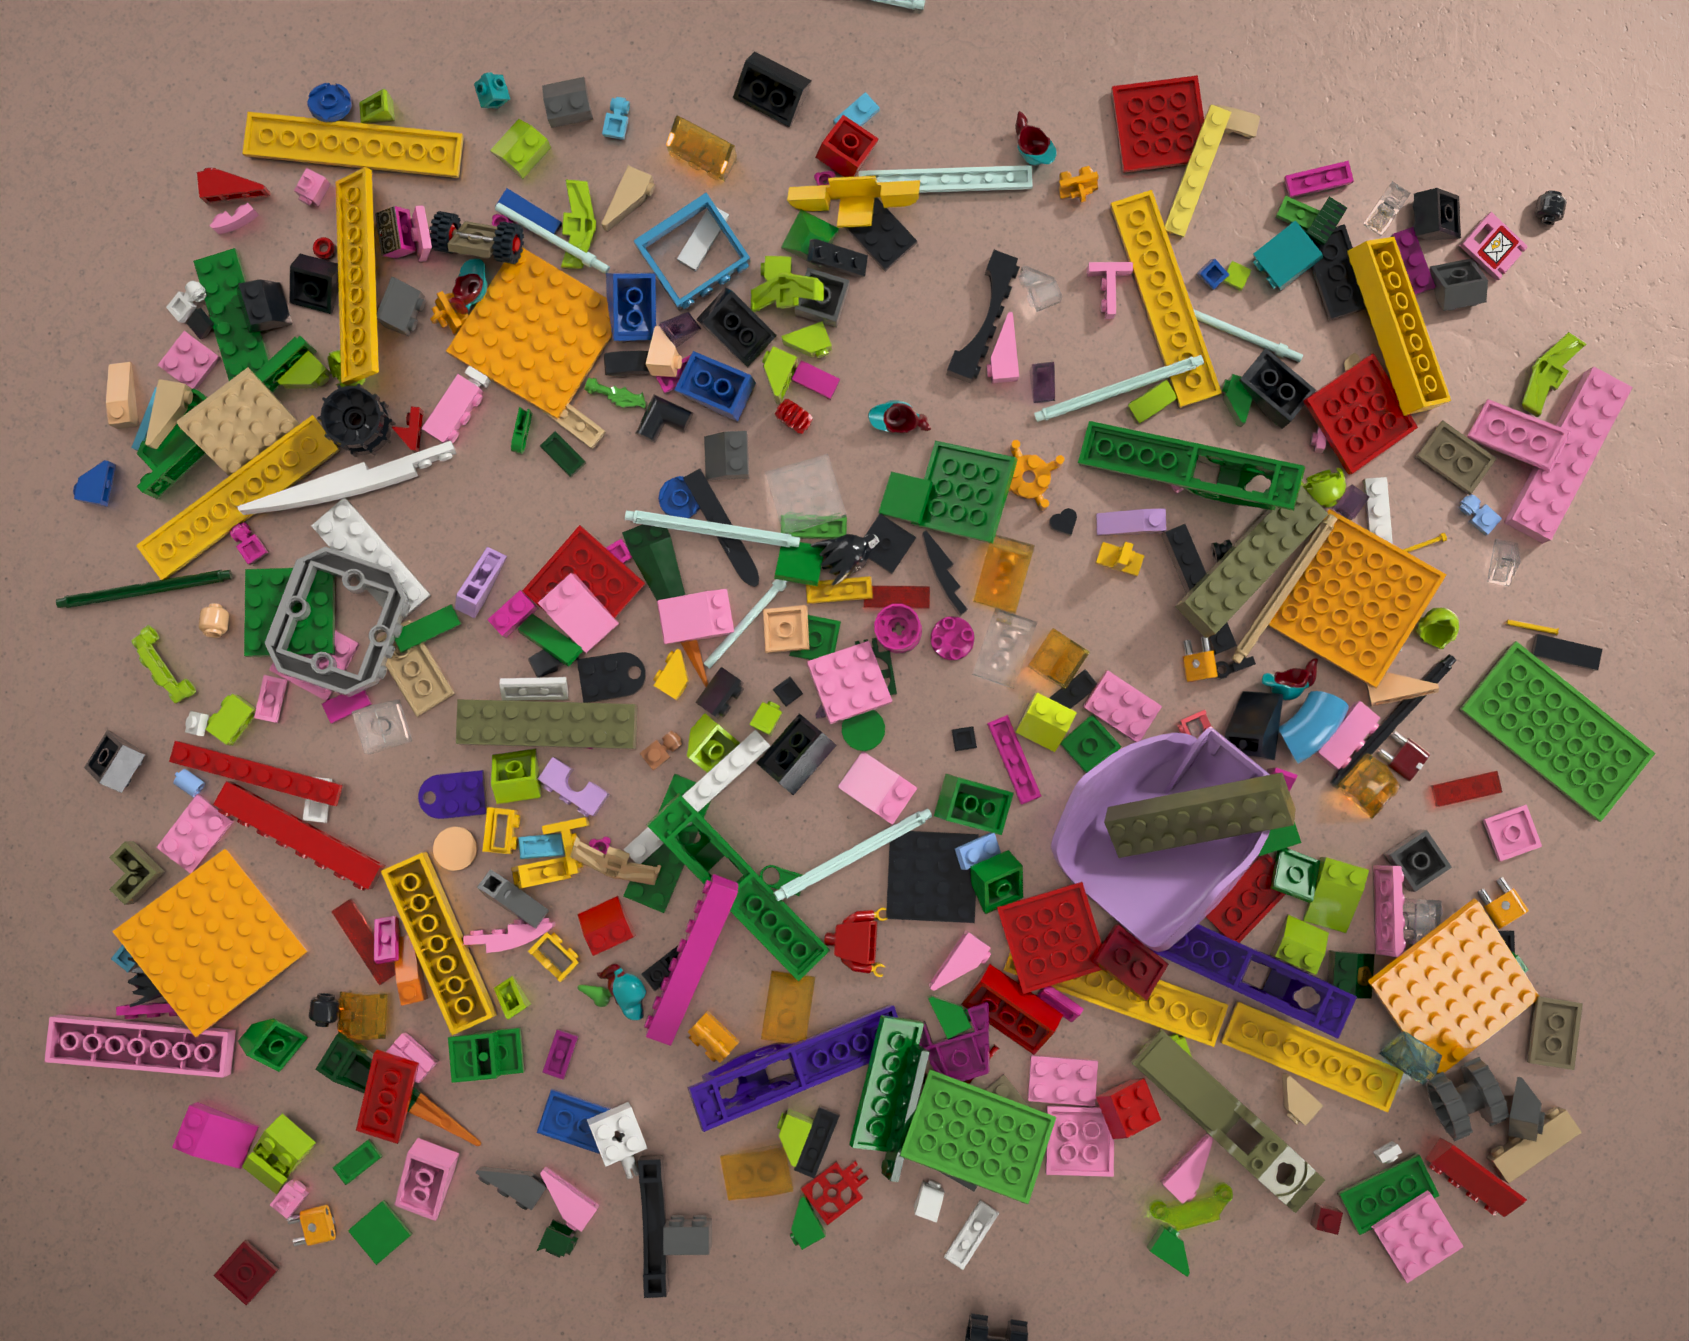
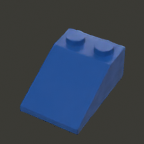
(631, 305)
(716, 385)

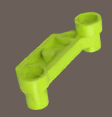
(161, 674)

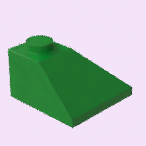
(803, 230)
(271, 1043)

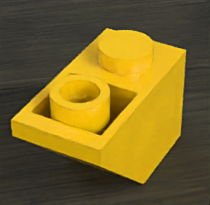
(674, 676)

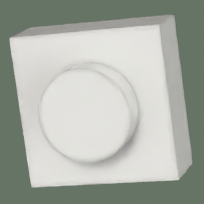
(477, 377)
(196, 723)
(1388, 1152)

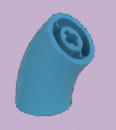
(1313, 724)

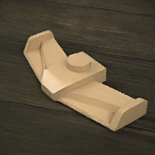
(614, 864)

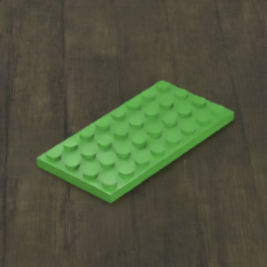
(1557, 731)

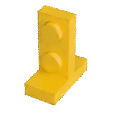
(1120, 558)
(568, 837)
(540, 872)

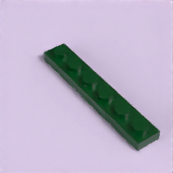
(906, 1107)

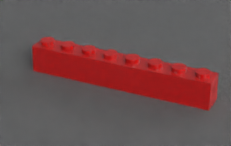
(299, 835)

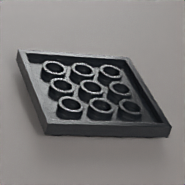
(928, 879)

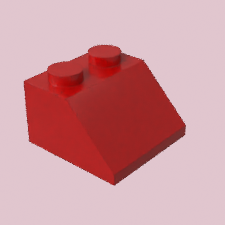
(846, 147)
(605, 925)

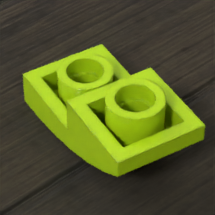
(1152, 401)

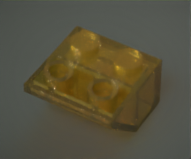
(1058, 658)
(1370, 785)
(362, 1015)

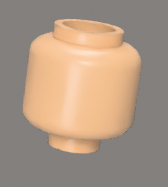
(214, 620)

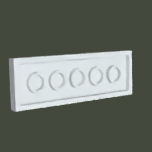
(350, 533)

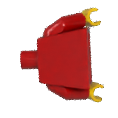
(856, 941)

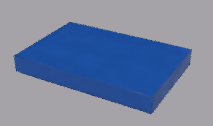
(567, 1118)

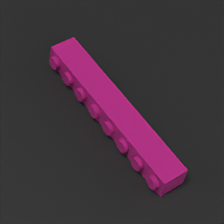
(691, 960)

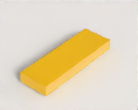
(847, 590)

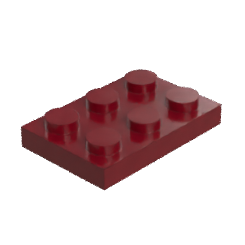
(1130, 962)

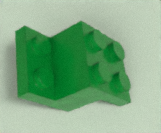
(486, 1055)

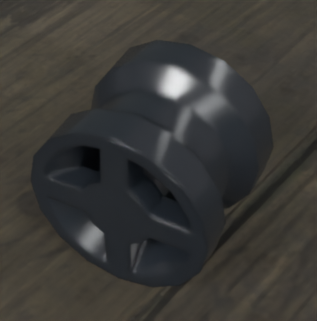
(1219, 550)

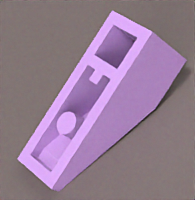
(1131, 522)
(479, 582)

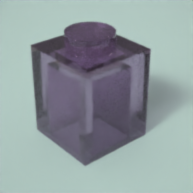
(1351, 502)

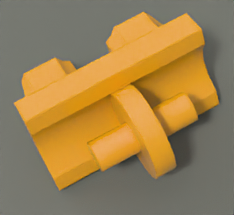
(1079, 185)
(445, 313)

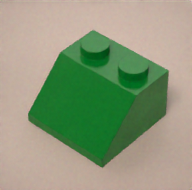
(997, 881)

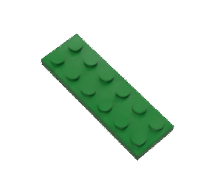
(237, 346)
(659, 895)
(884, 1082)

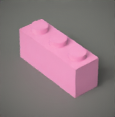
(453, 410)
(1349, 736)

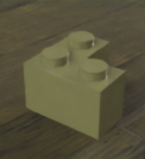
(139, 872)

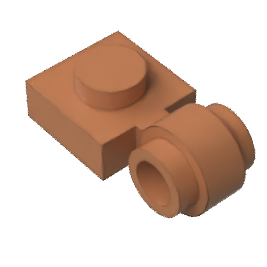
(657, 754)

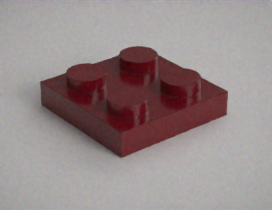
(246, 1272)

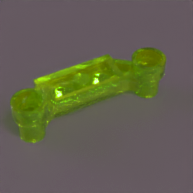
(1194, 1212)

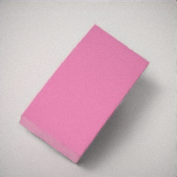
(225, 223)

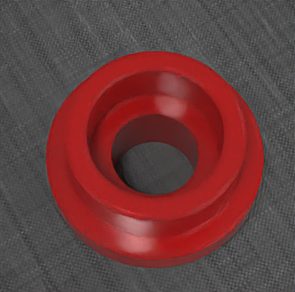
(319, 243)

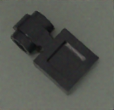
(1228, 669)

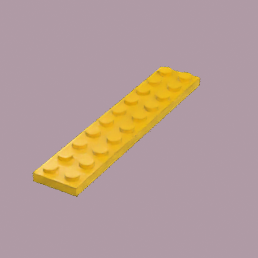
(353, 144)
(356, 277)
(1164, 295)
(217, 511)
(1166, 1008)

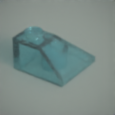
(1412, 1057)

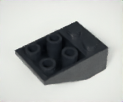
(1256, 724)

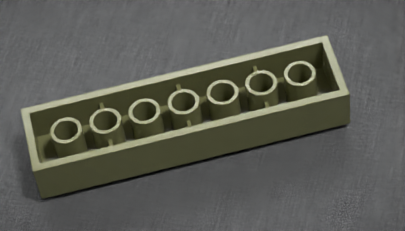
(1249, 564)
(546, 724)
(1200, 815)

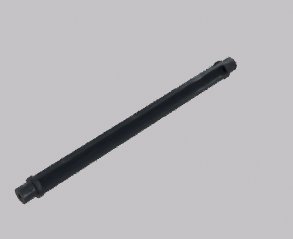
(1394, 720)

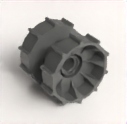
(1478, 1093)

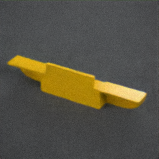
(855, 197)

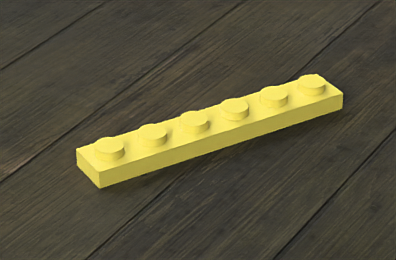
(1197, 170)

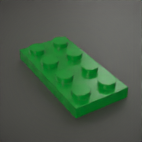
(1386, 1192)

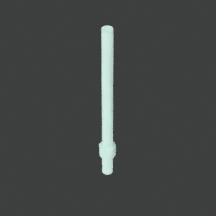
(587, 258)
(1280, 349)
(778, 585)

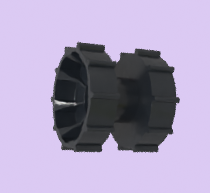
(338, 416)
(978, 1330)

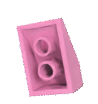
(578, 612)
(695, 616)
(877, 787)
(963, 958)
(426, 1178)

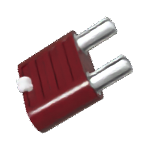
(1407, 759)

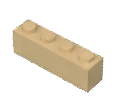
(1522, 1154)

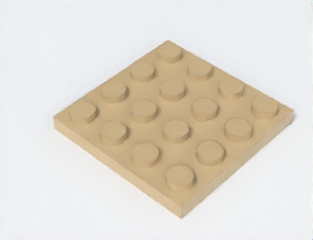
(238, 422)

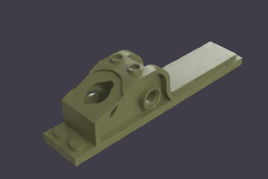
(1218, 1112)

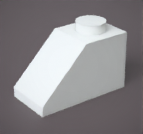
(929, 1200)

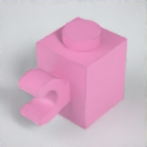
(311, 188)
(290, 1198)

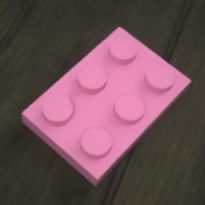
(1122, 706)
(195, 834)
(1062, 1080)

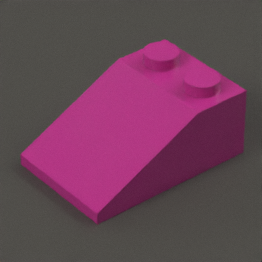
(215, 1136)

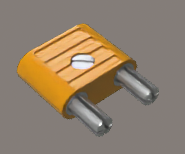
(1199, 665)
(1505, 907)
(316, 1226)

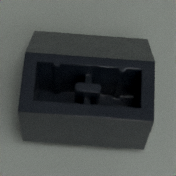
(720, 693)

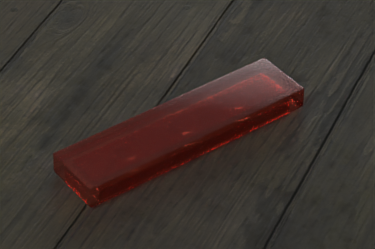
(362, 939)

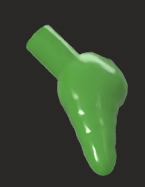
(599, 995)

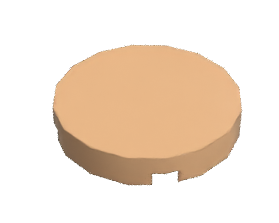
(455, 848)

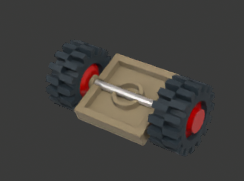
(476, 239)

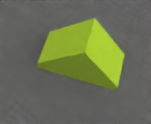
(377, 108)
(511, 997)

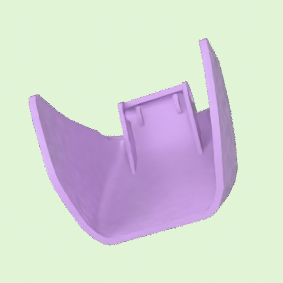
(1167, 890)

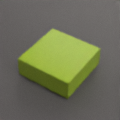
(1238, 275)

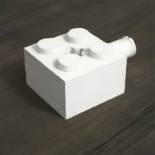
(622, 1147)

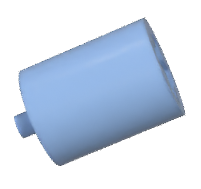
(188, 782)

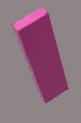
(1014, 759)

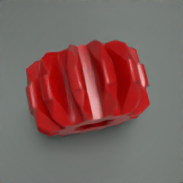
(793, 416)

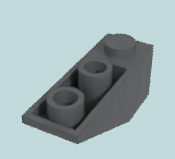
(512, 899)
(518, 1184)

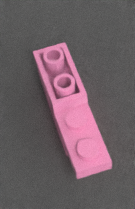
(518, 935)

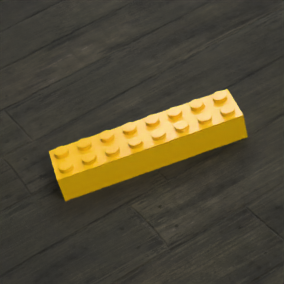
(1398, 325)
(439, 943)

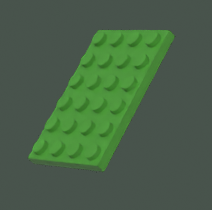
(978, 1137)

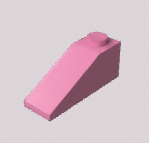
(1004, 360)
(1187, 1173)
(571, 1203)

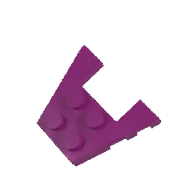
(965, 1054)

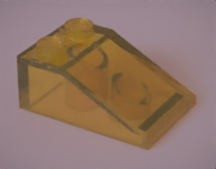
(1004, 573)
(787, 1008)
(757, 1172)

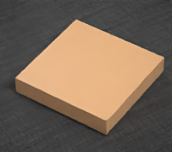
(786, 629)

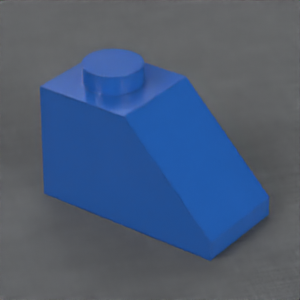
(96, 484)

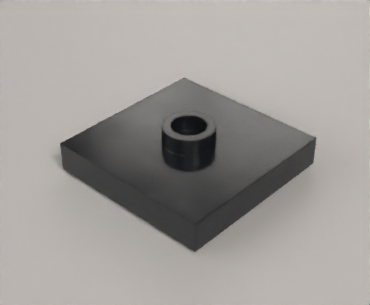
(892, 544)

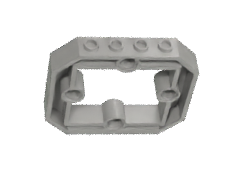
(296, 592)

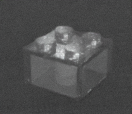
(1420, 918)

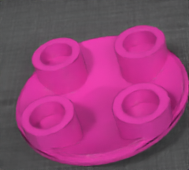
(952, 638)

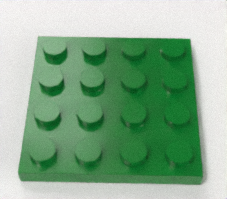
(966, 491)
(262, 598)

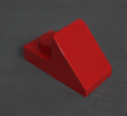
(412, 435)

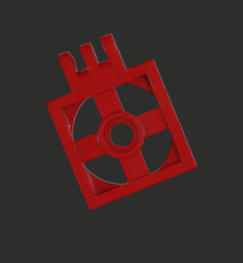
(849, 1179)

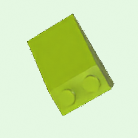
(1336, 894)

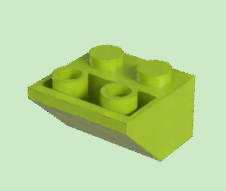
(283, 1145)

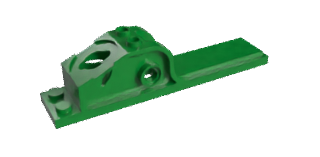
(180, 452)
(1175, 462)
(755, 903)

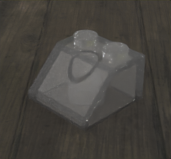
(381, 726)

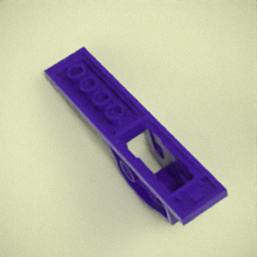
(1227, 964)
(812, 1061)

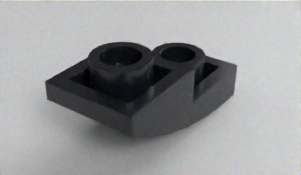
(625, 362)
(544, 663)
(655, 974)

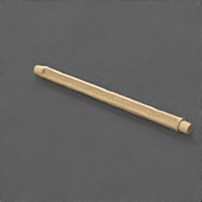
(1284, 589)

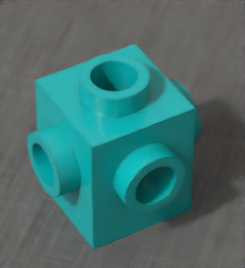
(491, 90)

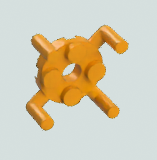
(1041, 472)

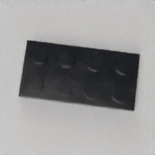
(1336, 276)

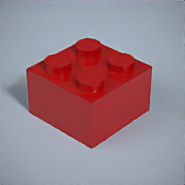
(1128, 1108)

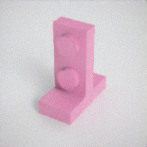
(1108, 283)

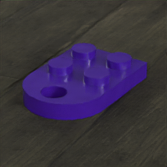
(455, 794)

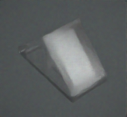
(1504, 562)

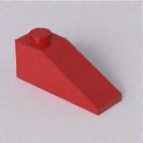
(222, 186)

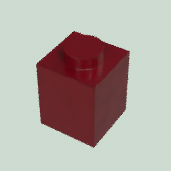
(1326, 1218)

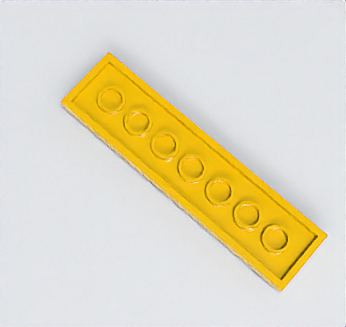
(1312, 1056)

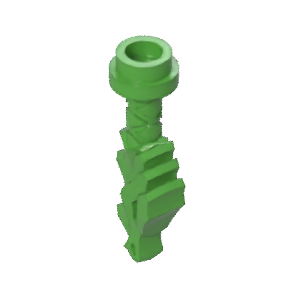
(621, 397)

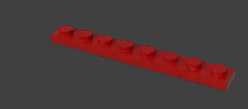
(256, 773)

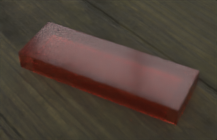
(913, 596)
(1466, 788)

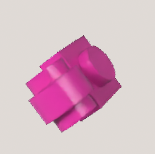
(251, 547)

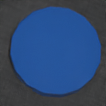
(329, 102)
(677, 499)

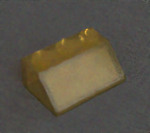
(701, 149)

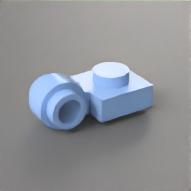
(1484, 518)

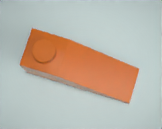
(409, 974)

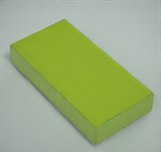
(264, 1172)

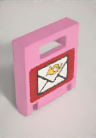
(1497, 249)

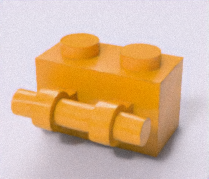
(713, 1037)

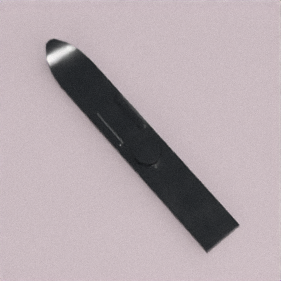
(715, 513)

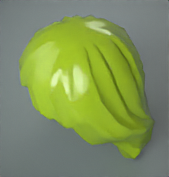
(1438, 627)

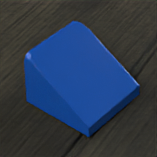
(1212, 273)

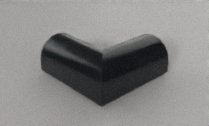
(660, 413)

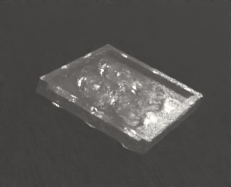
(805, 494)

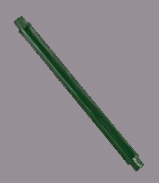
(144, 589)

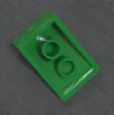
(973, 804)

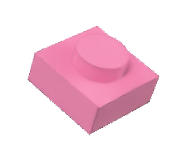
(1318, 441)

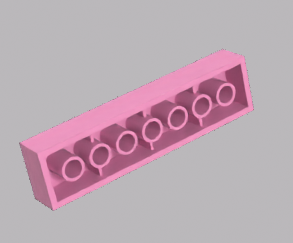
(1589, 420)
(139, 1046)

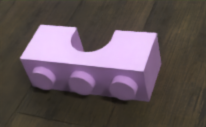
(556, 777)

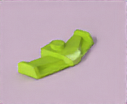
(579, 223)
(786, 291)
(1549, 373)

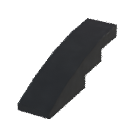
(940, 565)

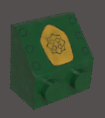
(1351, 972)

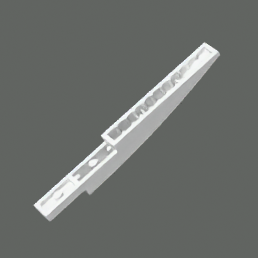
(349, 481)

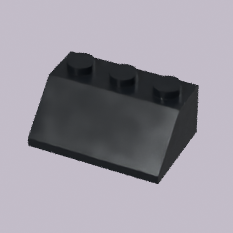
(771, 88)
(796, 754)

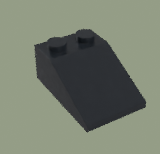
(736, 326)
(1276, 388)

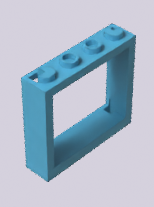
(675, 221)

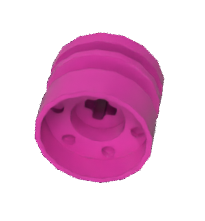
(887, 621)

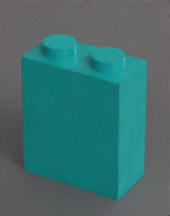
(1287, 256)

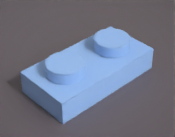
(977, 850)

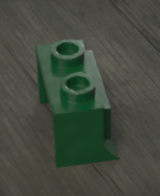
(558, 1239)

